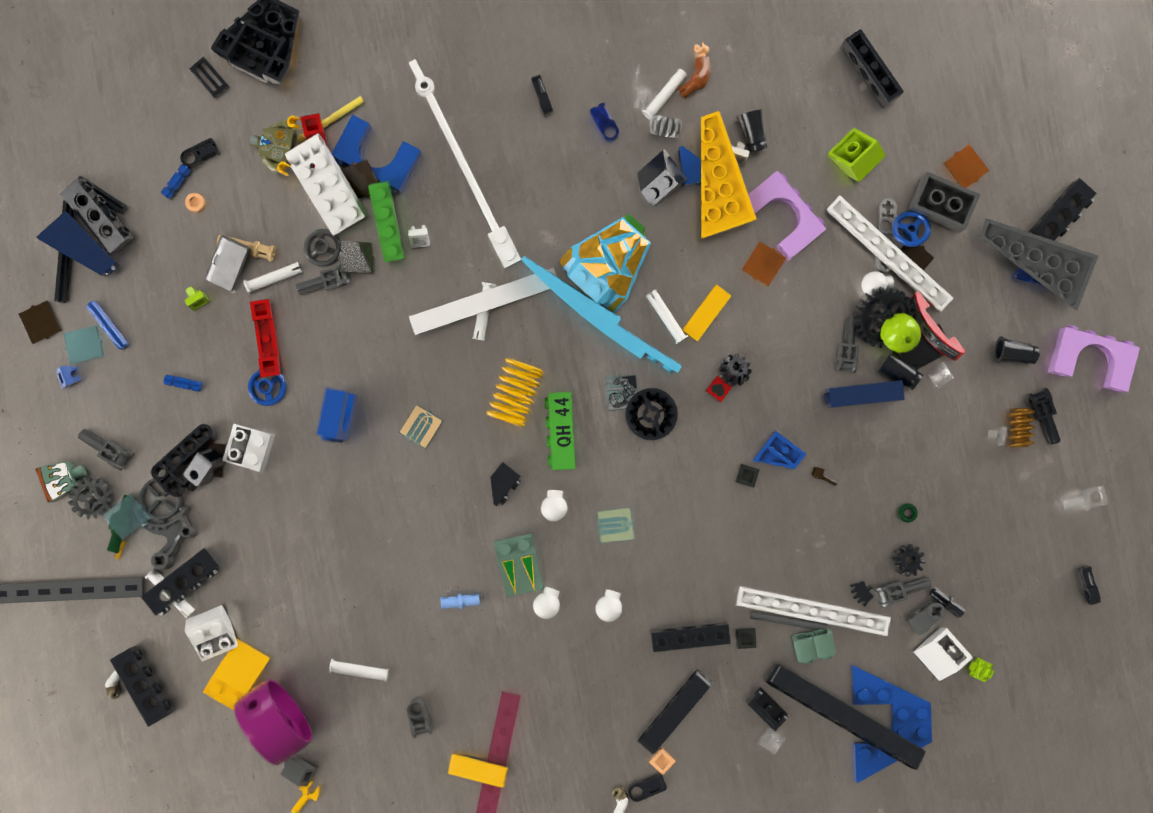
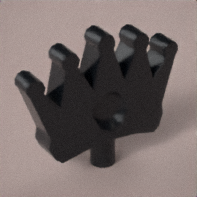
(862, 592)

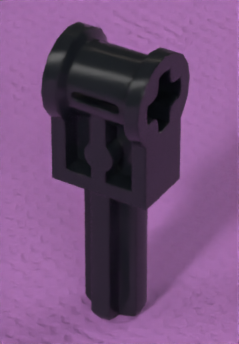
(1044, 409)

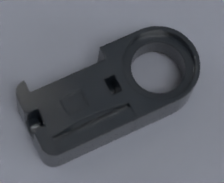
(541, 94)
(201, 151)
(1088, 584)
(649, 787)

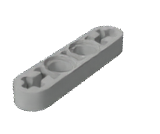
(889, 234)

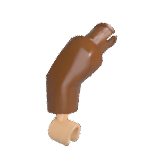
(701, 75)

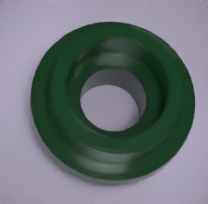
(913, 513)

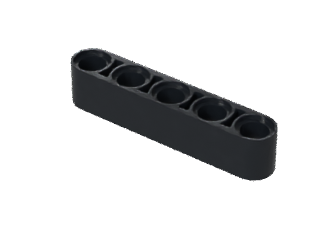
(675, 711)

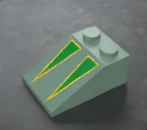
(518, 564)

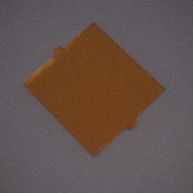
(966, 166)
(763, 263)

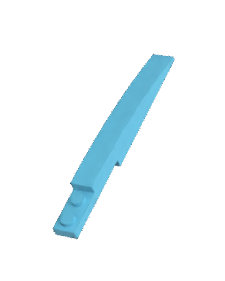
(601, 317)

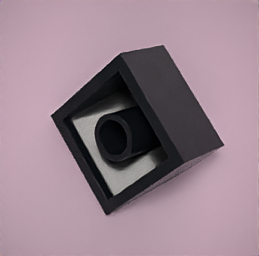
(660, 178)

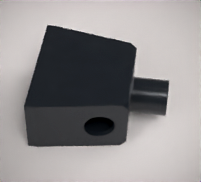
(203, 468)

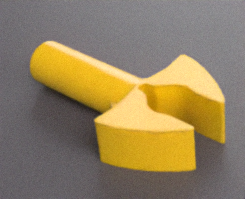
(305, 797)

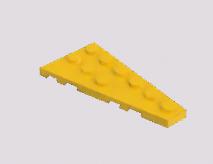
(723, 191)

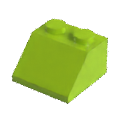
(857, 154)

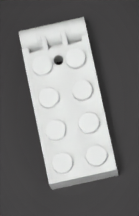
(325, 184)

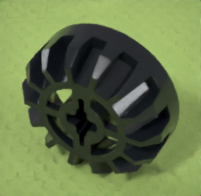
(644, 397)

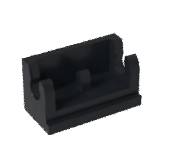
(767, 709)

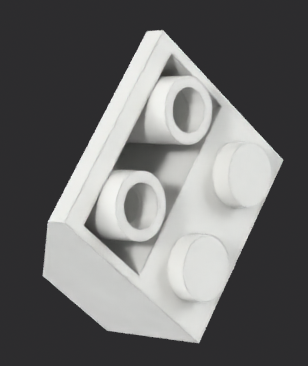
(248, 448)
(211, 633)
(942, 654)

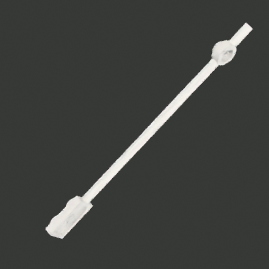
(499, 236)

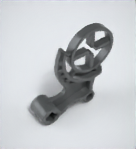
(174, 531)

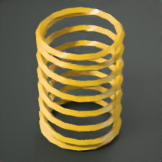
(516, 419)

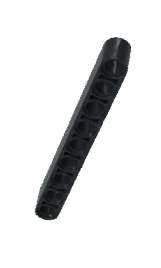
(845, 717)

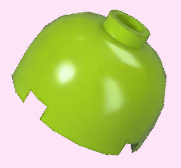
(901, 333)

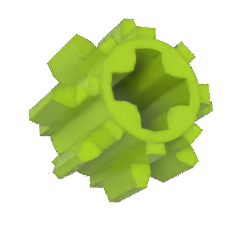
(981, 669)

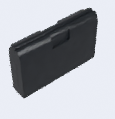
(922, 354)

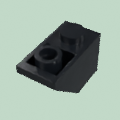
(502, 481)

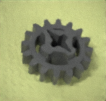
(87, 492)

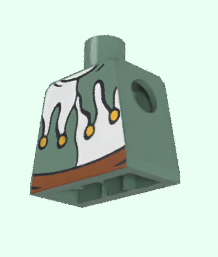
(58, 479)

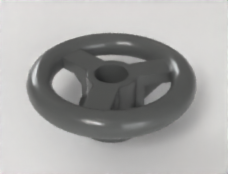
(311, 256)

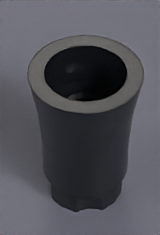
(753, 130)
(1015, 351)
(900, 369)

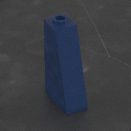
(73, 241)
(864, 394)

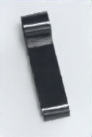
(185, 459)

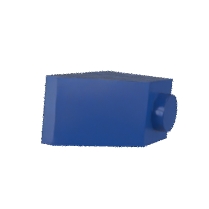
(690, 167)

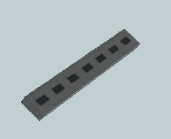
(71, 590)

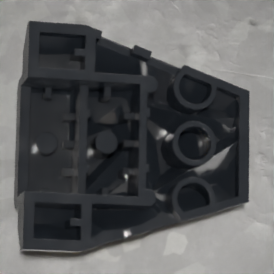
(260, 40)

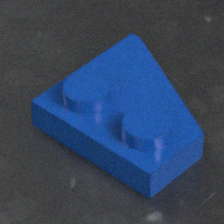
(780, 452)

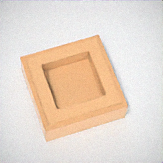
(662, 761)

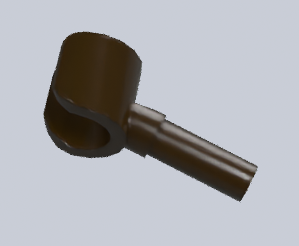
(819, 474)

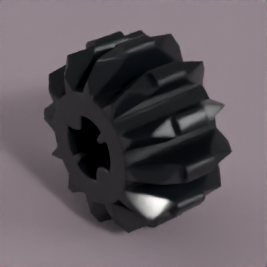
(735, 370)
(909, 552)

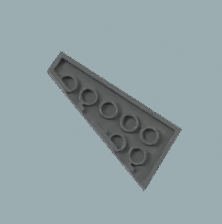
(1053, 264)

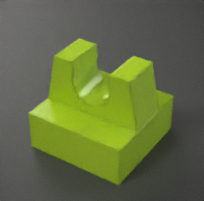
(196, 298)

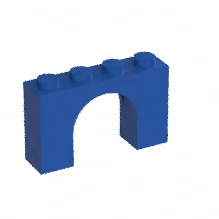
(349, 151)
(336, 415)

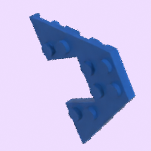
(908, 719)

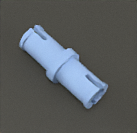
(460, 601)

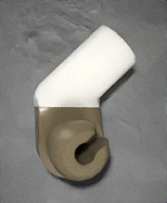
(112, 686)
(621, 798)

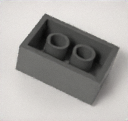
(944, 202)

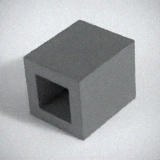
(298, 771)

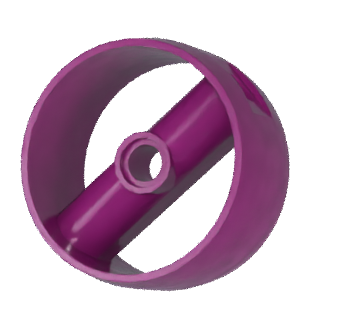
(273, 722)

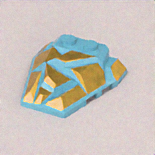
(607, 263)

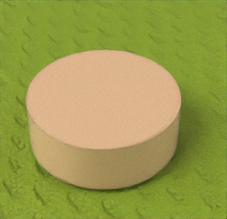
(195, 202)

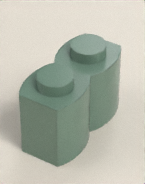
(814, 645)

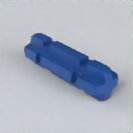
(176, 180)
(182, 383)

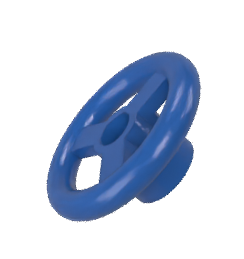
(911, 238)
(259, 384)

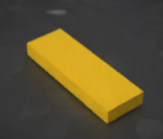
(706, 313)
(478, 770)

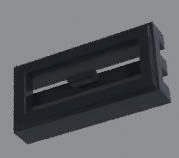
(218, 89)

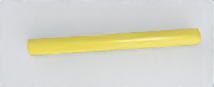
(337, 115)

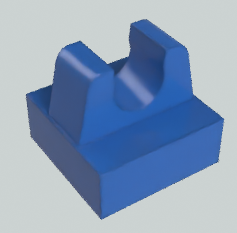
(65, 377)

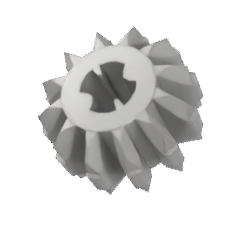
(665, 126)

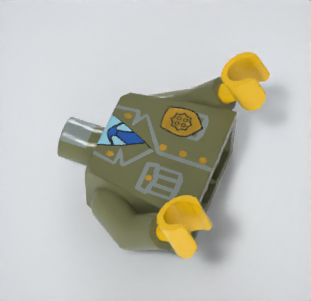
(275, 142)

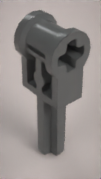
(329, 279)
(847, 351)
(108, 451)
(897, 591)

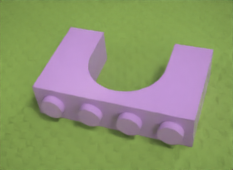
(808, 225)
(1120, 356)

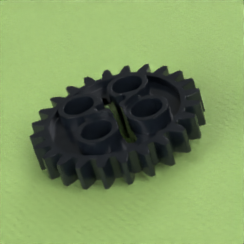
(887, 300)

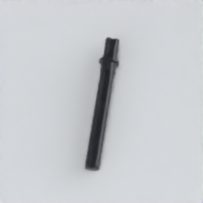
(62, 267)

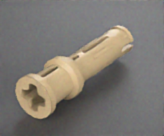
(258, 249)

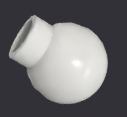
(874, 280)
(554, 506)
(547, 603)
(609, 607)

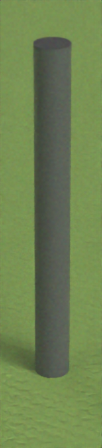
(787, 621)

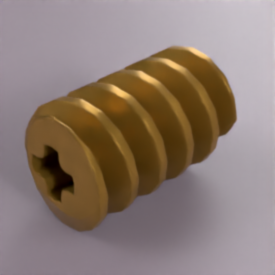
(1022, 427)

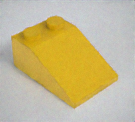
(236, 674)

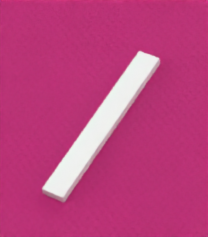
(889, 253)
(478, 303)
(813, 611)

